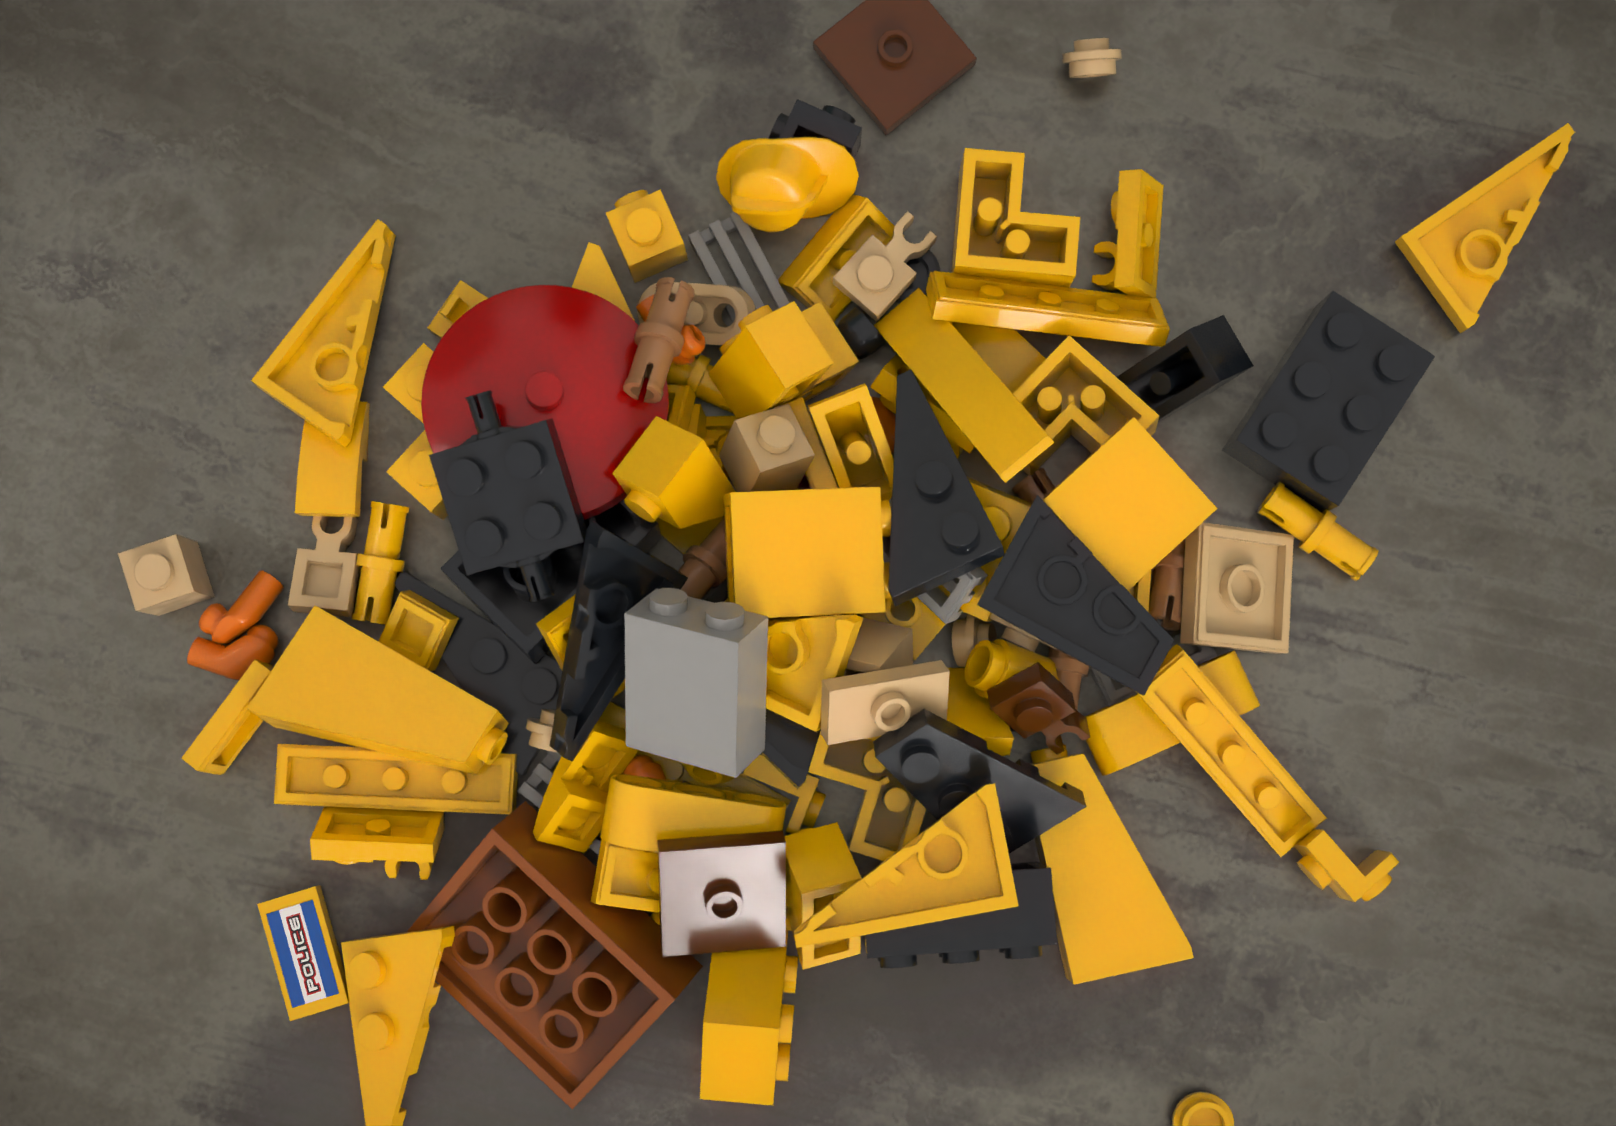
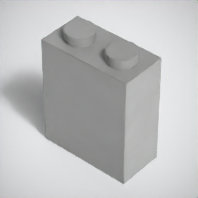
(696, 681)

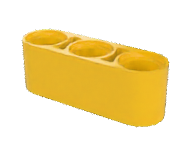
(1132, 730)
(654, 809)

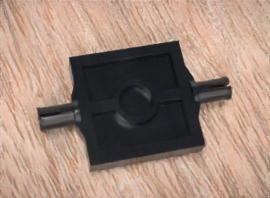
(509, 496)

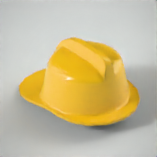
(786, 180)

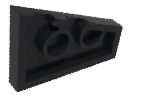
(1072, 602)
(948, 764)

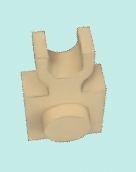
(880, 272)
(328, 573)

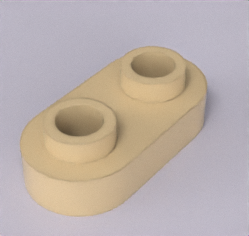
(707, 309)

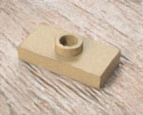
(881, 700)

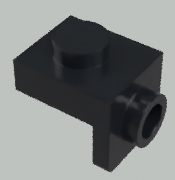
(825, 123)

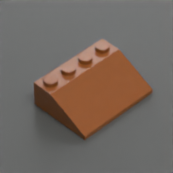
(544, 964)

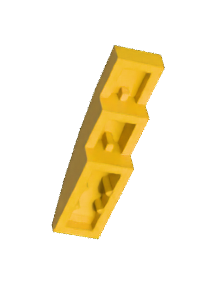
(964, 386)

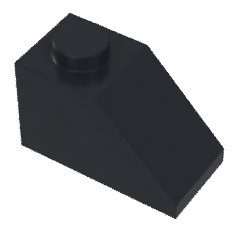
(1188, 367)

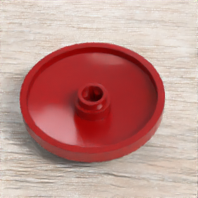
(544, 359)

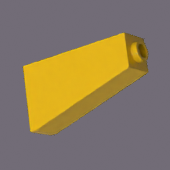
(371, 697)
(1103, 893)

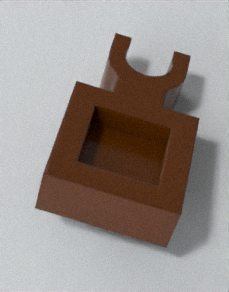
(1037, 703)

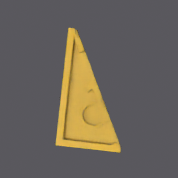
(1469, 240)
(327, 351)
(800, 657)
(942, 874)
(390, 1006)

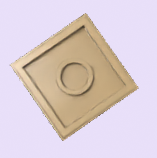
(1237, 589)

